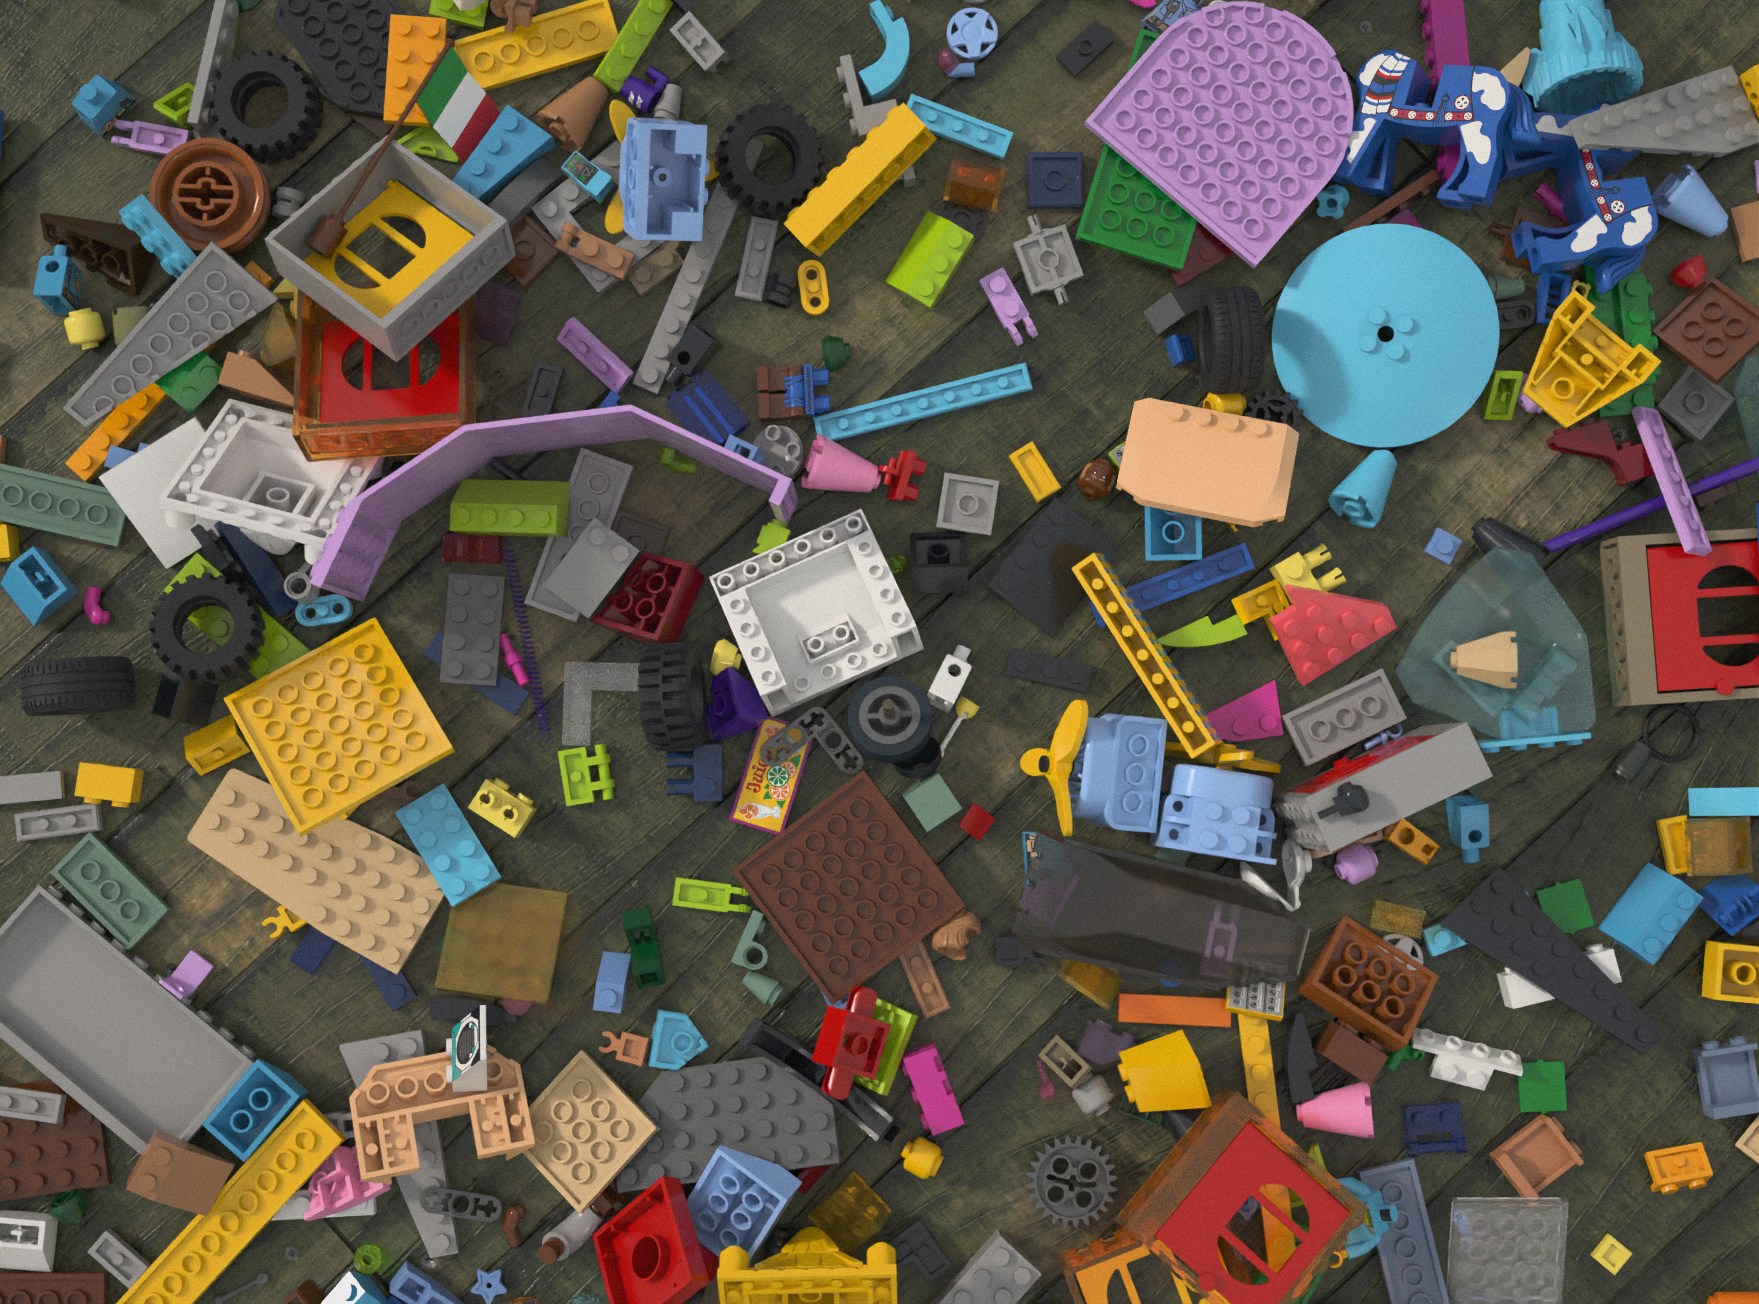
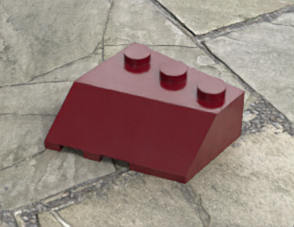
(652, 600)

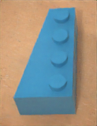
(503, 155)

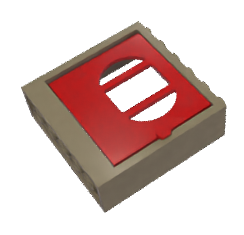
(1656, 623)

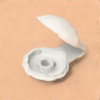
(1295, 865)

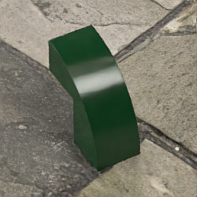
(644, 947)

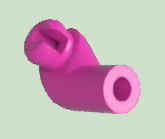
(92, 608)

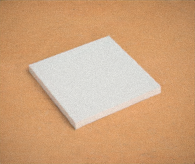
(143, 479)

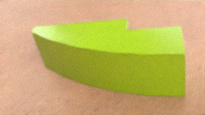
(1204, 634)

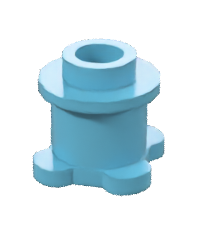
(1333, 201)

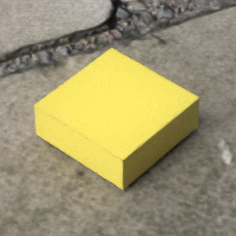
(1611, 1254)

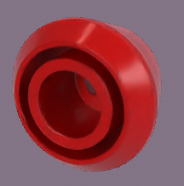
(1689, 272)

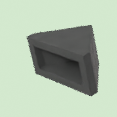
(1172, 308)

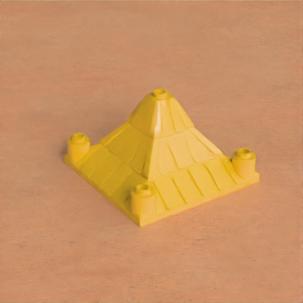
(809, 1273)

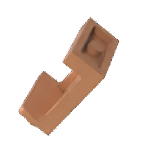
(1536, 1156)

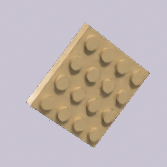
(585, 1131)

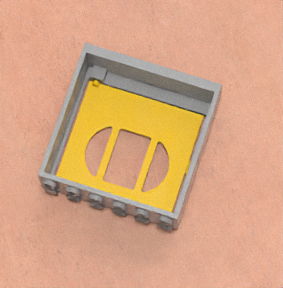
(431, 284)

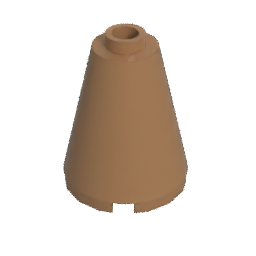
(574, 113)

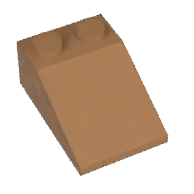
(249, 377)
(179, 1174)

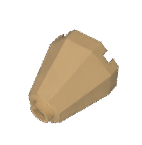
(1488, 659)

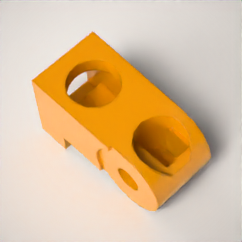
(1410, 840)

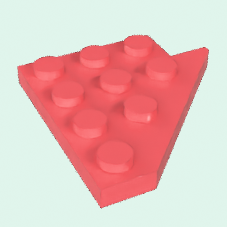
(1327, 629)

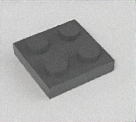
(1694, 403)

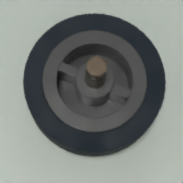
(890, 719)

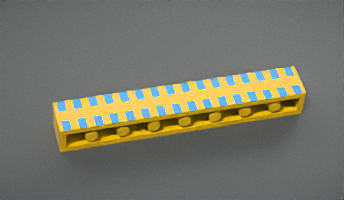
(1147, 655)

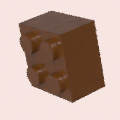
(1355, 1054)

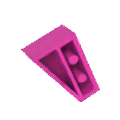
(931, 1088)

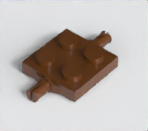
(1521, 215)

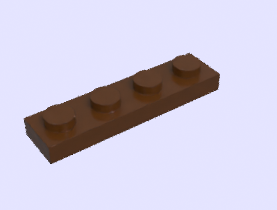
(1398, 202)

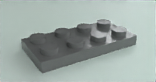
(472, 630)

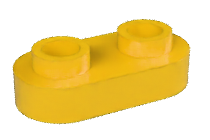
(813, 288)

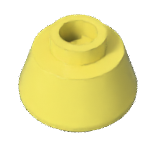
(725, 656)

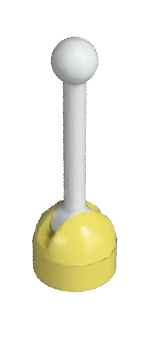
(965, 709)

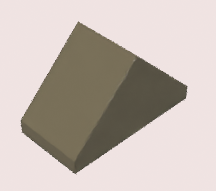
(1065, 1061)

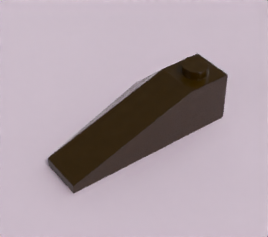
(103, 247)

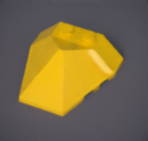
(1583, 364)

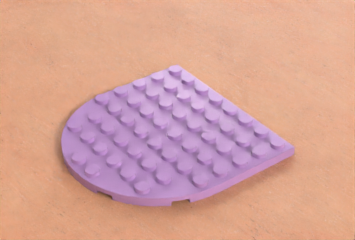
(1234, 120)

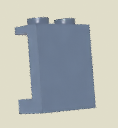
(1727, 1077)

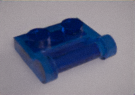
(1433, 1119)

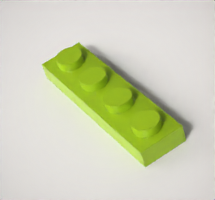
(631, 43)

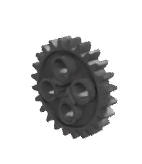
(1066, 1206)

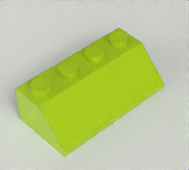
(511, 508)

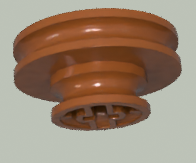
(199, 175)

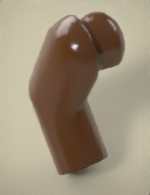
(510, 1223)

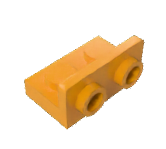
(1678, 1168)

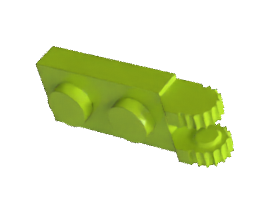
(708, 895)

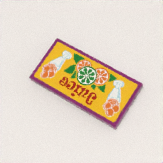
(769, 791)

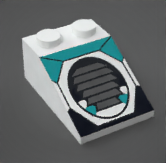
(468, 1053)

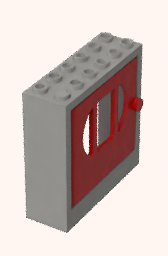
(1397, 778)

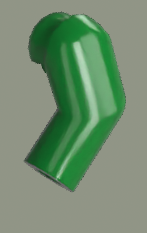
(1404, 1053)

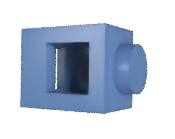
(743, 447)

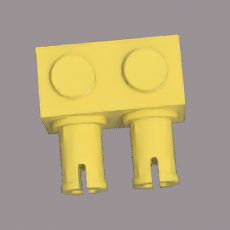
(1297, 571)
(503, 807)

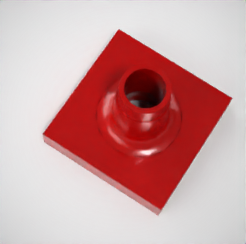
(653, 1249)

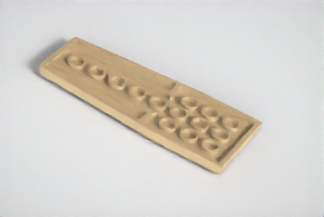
(334, 878)

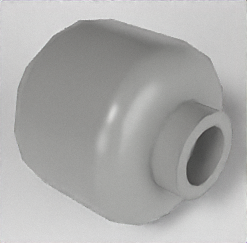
(1093, 1095)

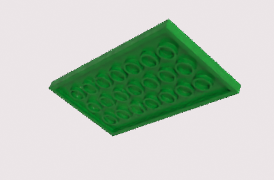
(1131, 212)

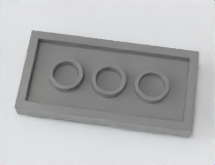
(1343, 717)

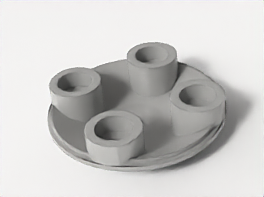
(782, 449)

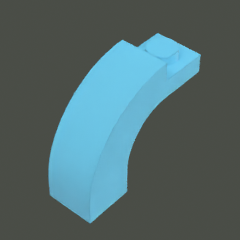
(888, 71)

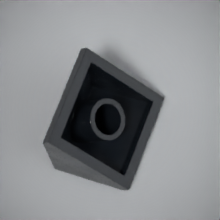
(184, 699)

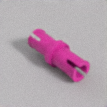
(1551, 201)

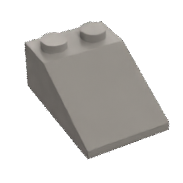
(591, 568)

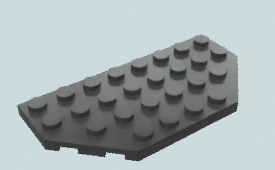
(734, 1105)

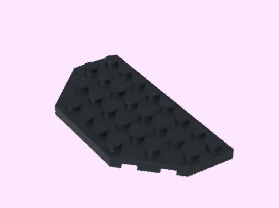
(343, 47)

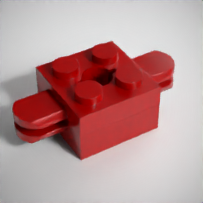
(863, 1045)

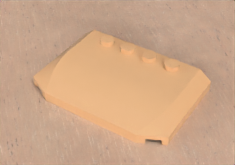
(1208, 463)

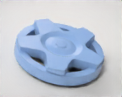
(972, 33)

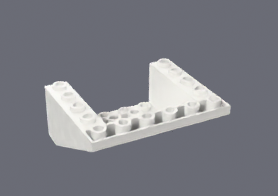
(816, 613)

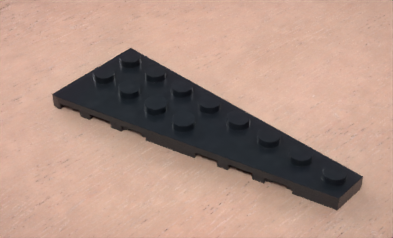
(1524, 939)

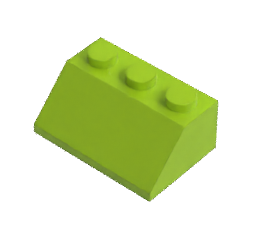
(930, 259)

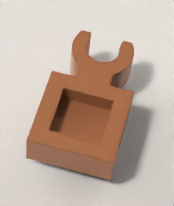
(630, 1048)

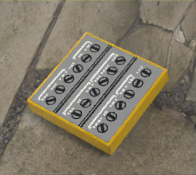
(1257, 1000)

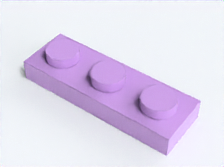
(595, 355)

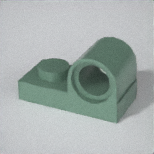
(754, 926)

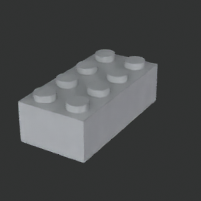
(993, 1275)

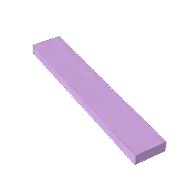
(1671, 481)

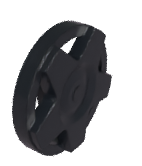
(965, 218)

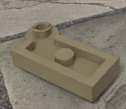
(656, 267)

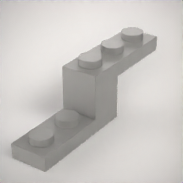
(865, 117)

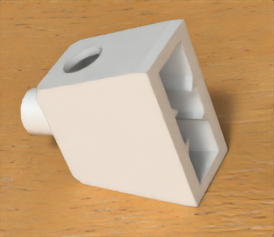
(947, 687)

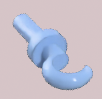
(1383, 737)

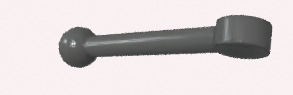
(262, 1278)

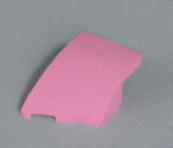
(339, 1185)

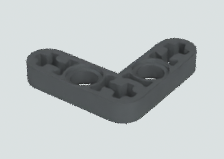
(819, 732)

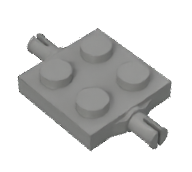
(1048, 259)

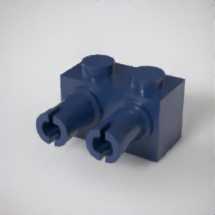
(708, 773)

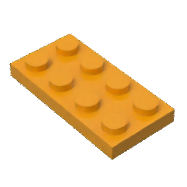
(411, 53)

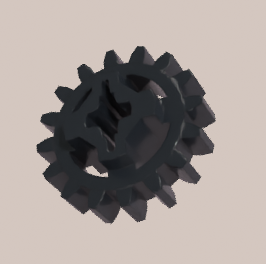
(1267, 410)

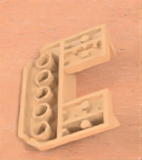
(417, 1092)

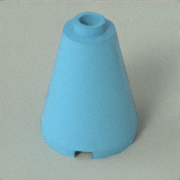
(1365, 489)

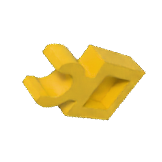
(286, 919)

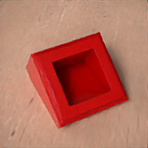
(976, 821)

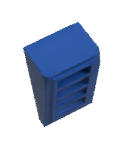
(1545, 280)

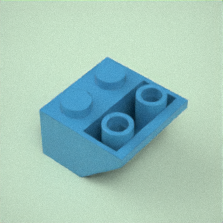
(38, 585)

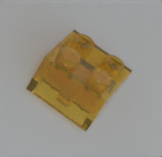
(1718, 846)

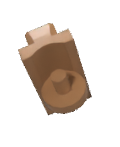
(517, 11)

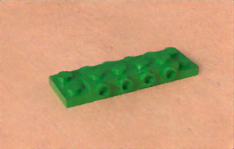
(1629, 317)

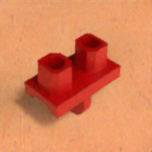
(898, 475)

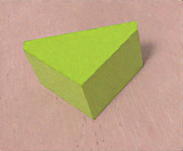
(177, 105)
(1501, 394)

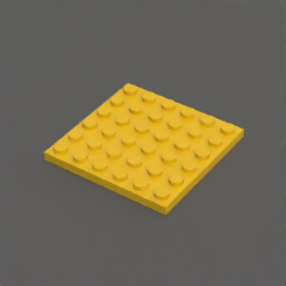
(338, 726)

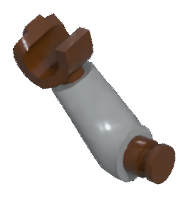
(579, 1227)

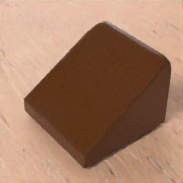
(305, 1294)

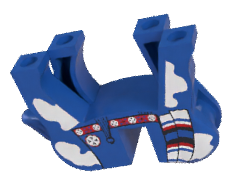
(1470, 110)
(1606, 219)

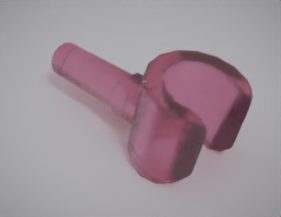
(1047, 1089)

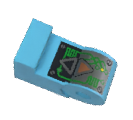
(588, 176)

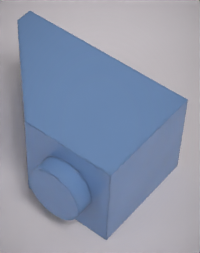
(612, 982)

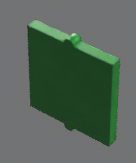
(1566, 905)
(1542, 1087)

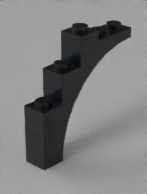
(795, 1058)

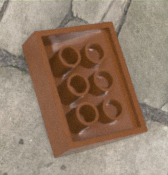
(1368, 985)

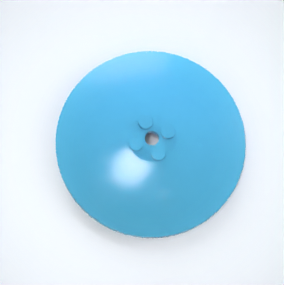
(1397, 388)

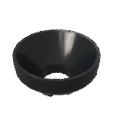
(930, 754)

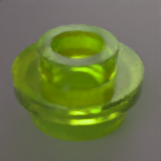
(375, 1255)

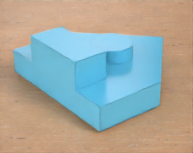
(674, 1040)

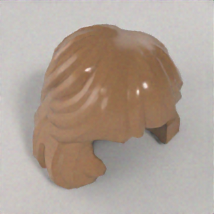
(955, 934)

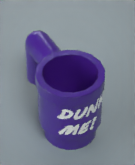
(642, 93)

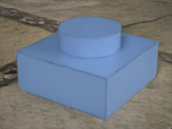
(1442, 546)

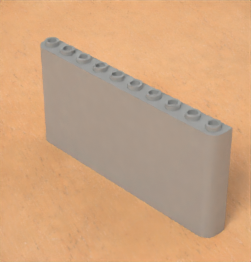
(109, 1026)

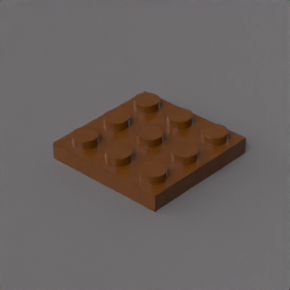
(1711, 330)

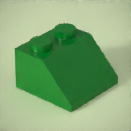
(192, 380)

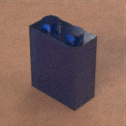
(707, 409)

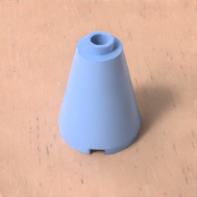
(1690, 202)

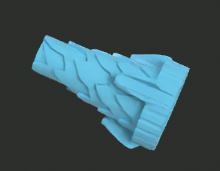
(1580, 59)

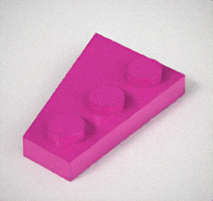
(1249, 716)

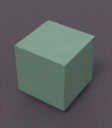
(931, 800)

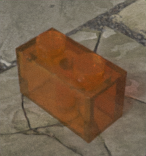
(974, 184)

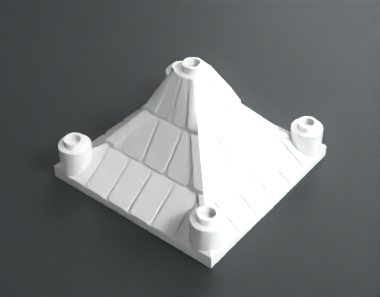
(260, 481)

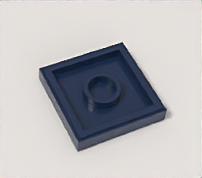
(1054, 180)

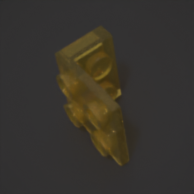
(851, 1214)

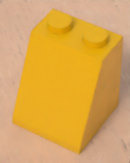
(1164, 1075)

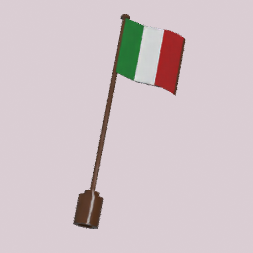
(454, 109)

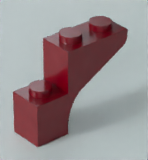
(1595, 441)

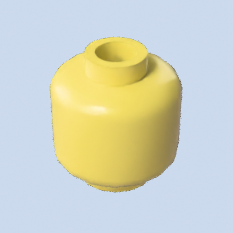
(84, 328)

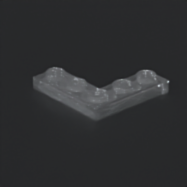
(579, 684)

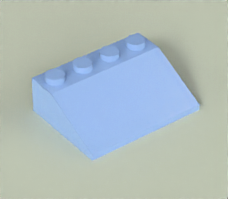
(739, 1201)

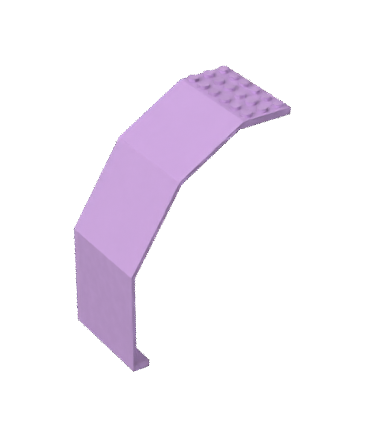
(374, 516)

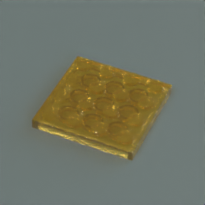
(503, 943)

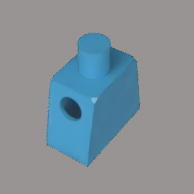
(1468, 825)

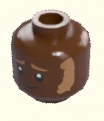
(1097, 479)

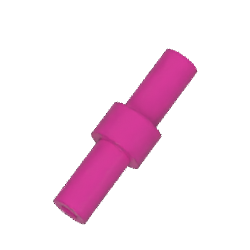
(513, 660)

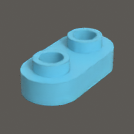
(325, 611)

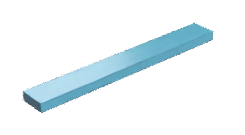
(924, 403)

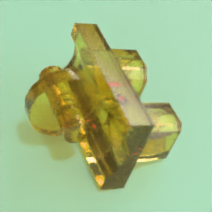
(1397, 918)

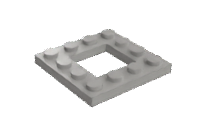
(568, 197)

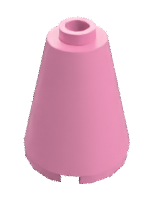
(838, 468)
(1340, 1111)

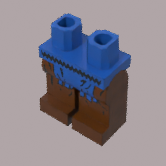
(790, 392)

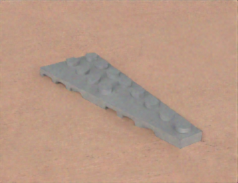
(194, 313)
(436, 1230)

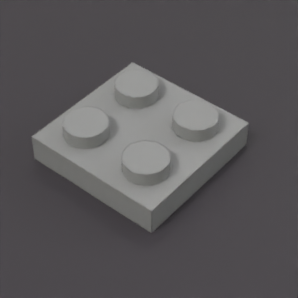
(967, 504)

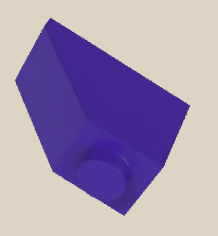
(734, 706)

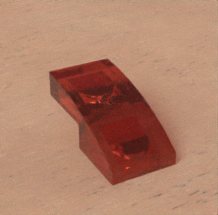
(472, 549)

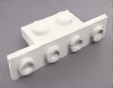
(1463, 1060)

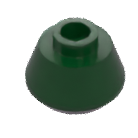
(835, 353)
(70, 1206)

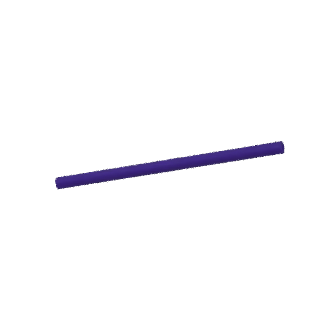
(1650, 506)

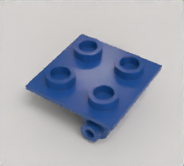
(1731, 901)

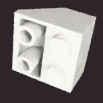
(27, 1240)

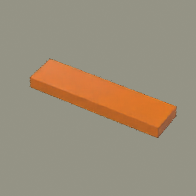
(1173, 1010)

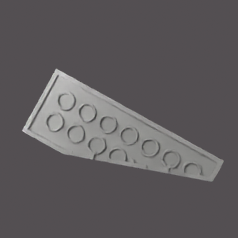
(1687, 117)

